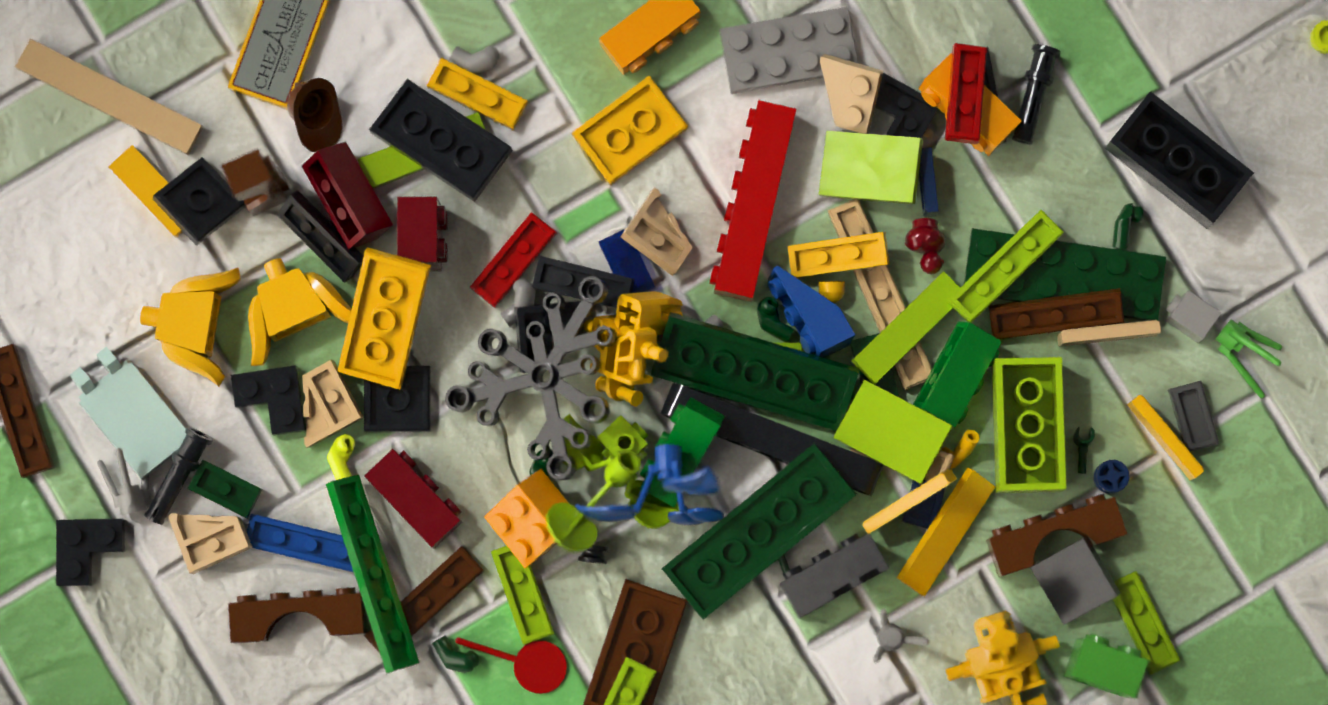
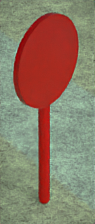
(537, 666)

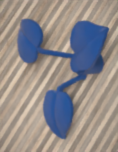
(669, 470)

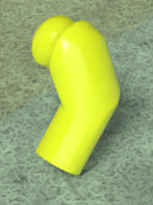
(340, 454)

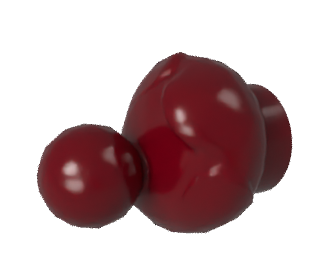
(926, 240)

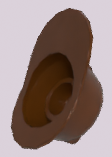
(315, 113)

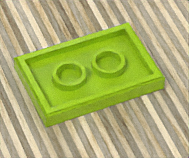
(870, 167)
(893, 432)

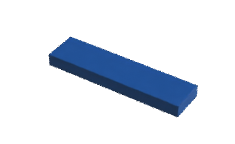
(298, 542)

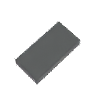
(1193, 416)

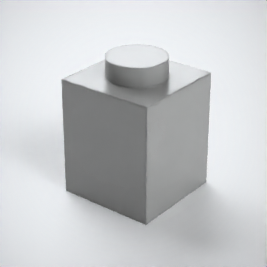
(1191, 315)

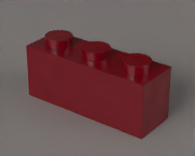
(347, 195)
(414, 497)

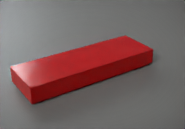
(966, 93)
(513, 260)

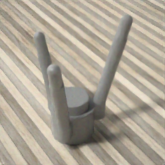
(131, 497)
(892, 637)

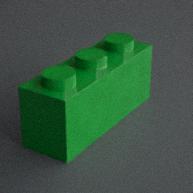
(958, 373)
(692, 431)

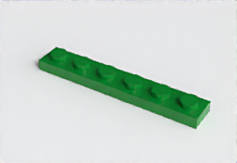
(372, 573)

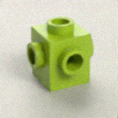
(622, 430)

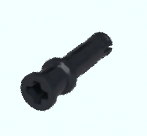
(1038, 80)
(184, 462)

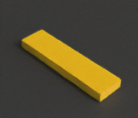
(945, 532)

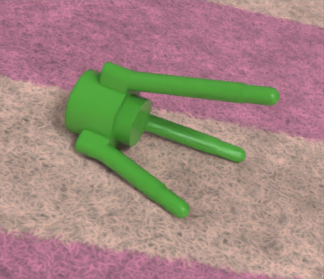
(1235, 337)

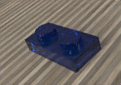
(626, 261)

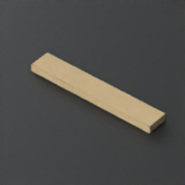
(109, 96)
(880, 293)

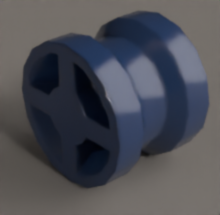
(1116, 474)

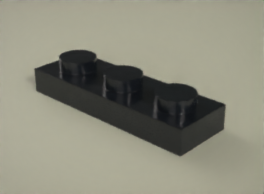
(320, 236)
(566, 277)

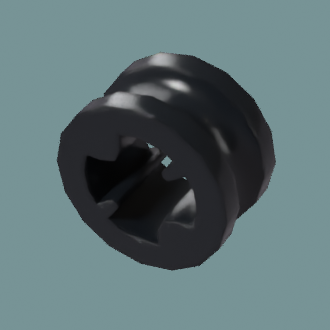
(594, 554)

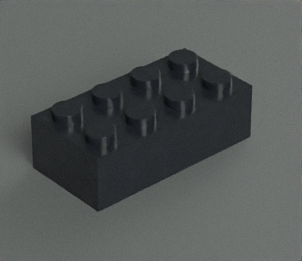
(1179, 160)

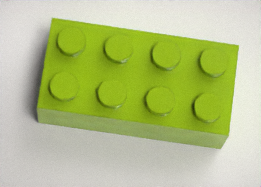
(1028, 425)

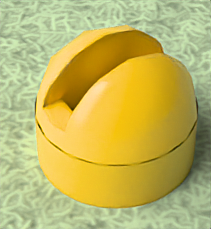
(832, 290)

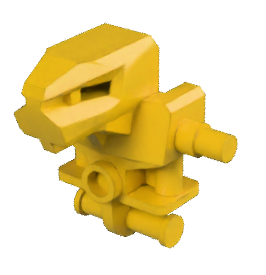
(637, 324)
(1004, 660)

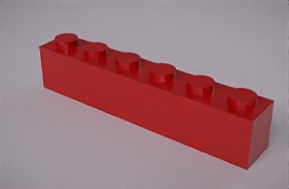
(754, 200)

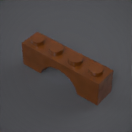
(256, 181)
(1016, 548)
(255, 619)

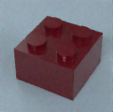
(420, 230)

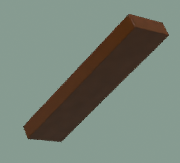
(1056, 314)
(21, 416)
(436, 591)

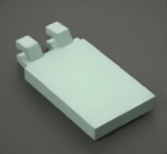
(130, 414)

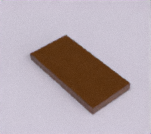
(641, 630)

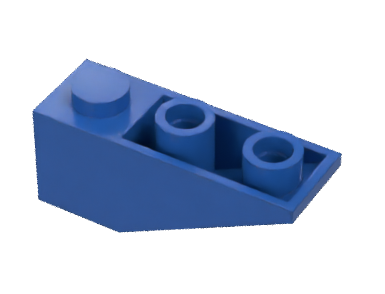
(815, 317)

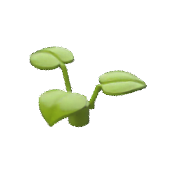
(572, 528)

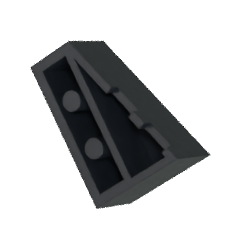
(832, 574)

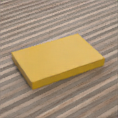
(629, 130)

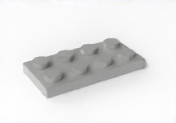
(785, 48)

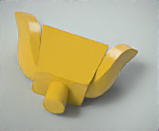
(289, 305)
(189, 321)

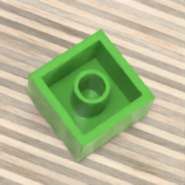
(1105, 667)

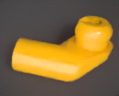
(964, 447)

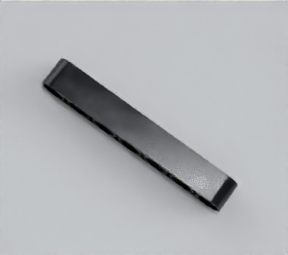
(777, 439)

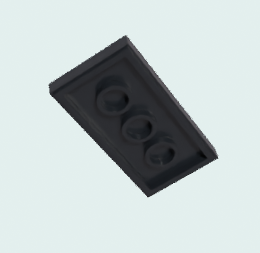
(441, 140)

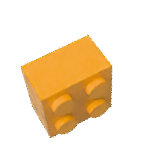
(522, 517)

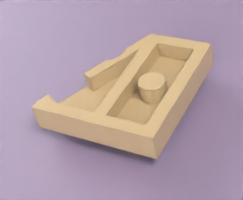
(851, 92)
(657, 234)
(327, 403)
(208, 539)

